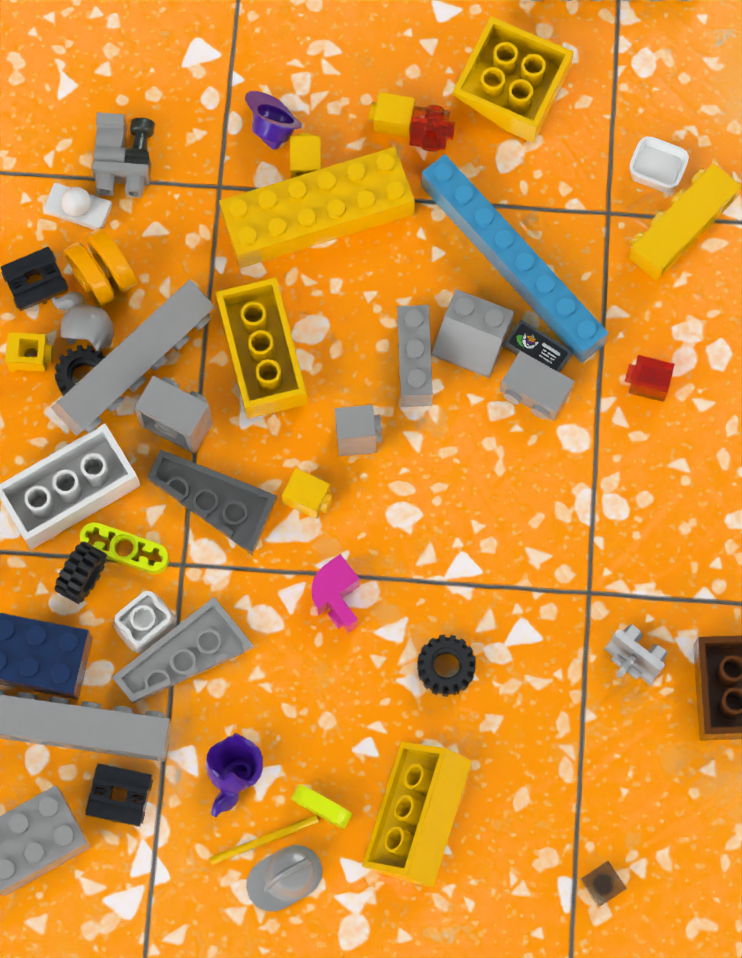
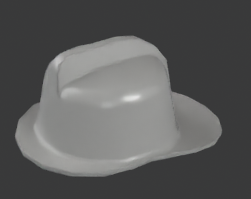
(284, 878)

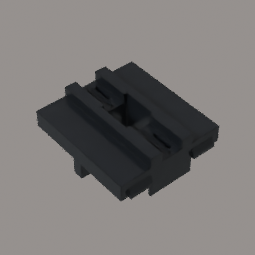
(18, 272)
(125, 812)

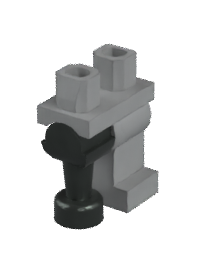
(117, 163)

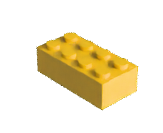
(261, 348)

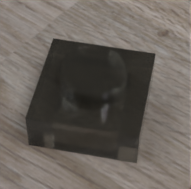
(603, 884)

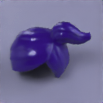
(232, 768)

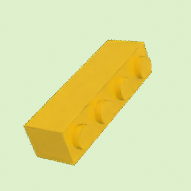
(684, 221)

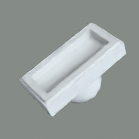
(77, 206)

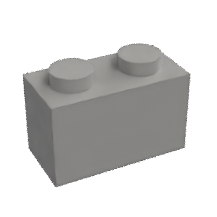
(536, 386)
(357, 430)

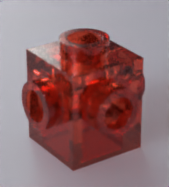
(431, 128)

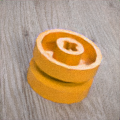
(103, 264)

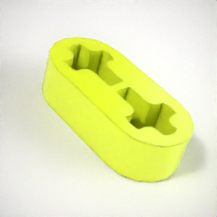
(321, 806)

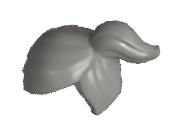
(84, 321)

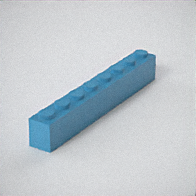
(513, 258)

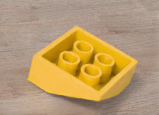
(513, 78)

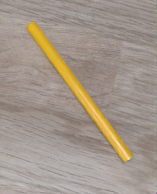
(263, 840)

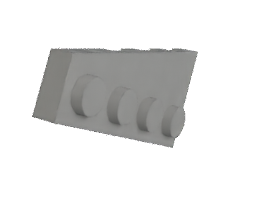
(187, 650)

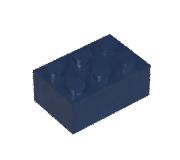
(43, 656)

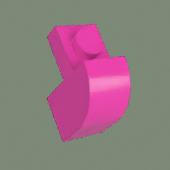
(330, 587)

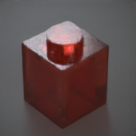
(649, 378)

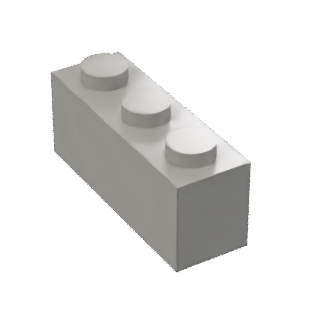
(414, 355)

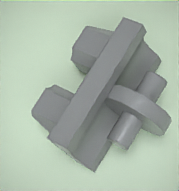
(633, 657)

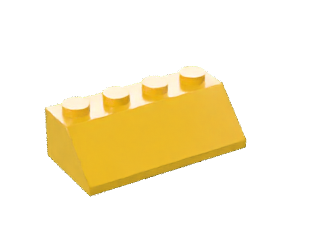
(417, 813)

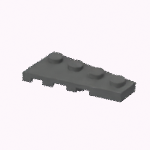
(220, 500)

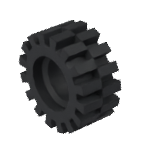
(72, 361)
(80, 572)
(451, 646)

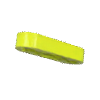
(149, 548)

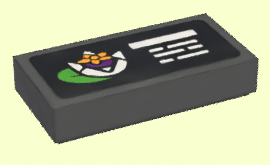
(538, 346)

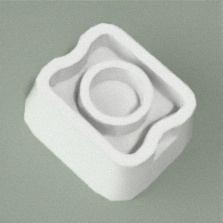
(658, 164)
(144, 621)

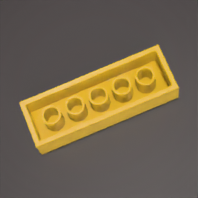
(317, 207)

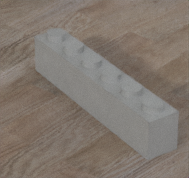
(133, 357)
(84, 726)

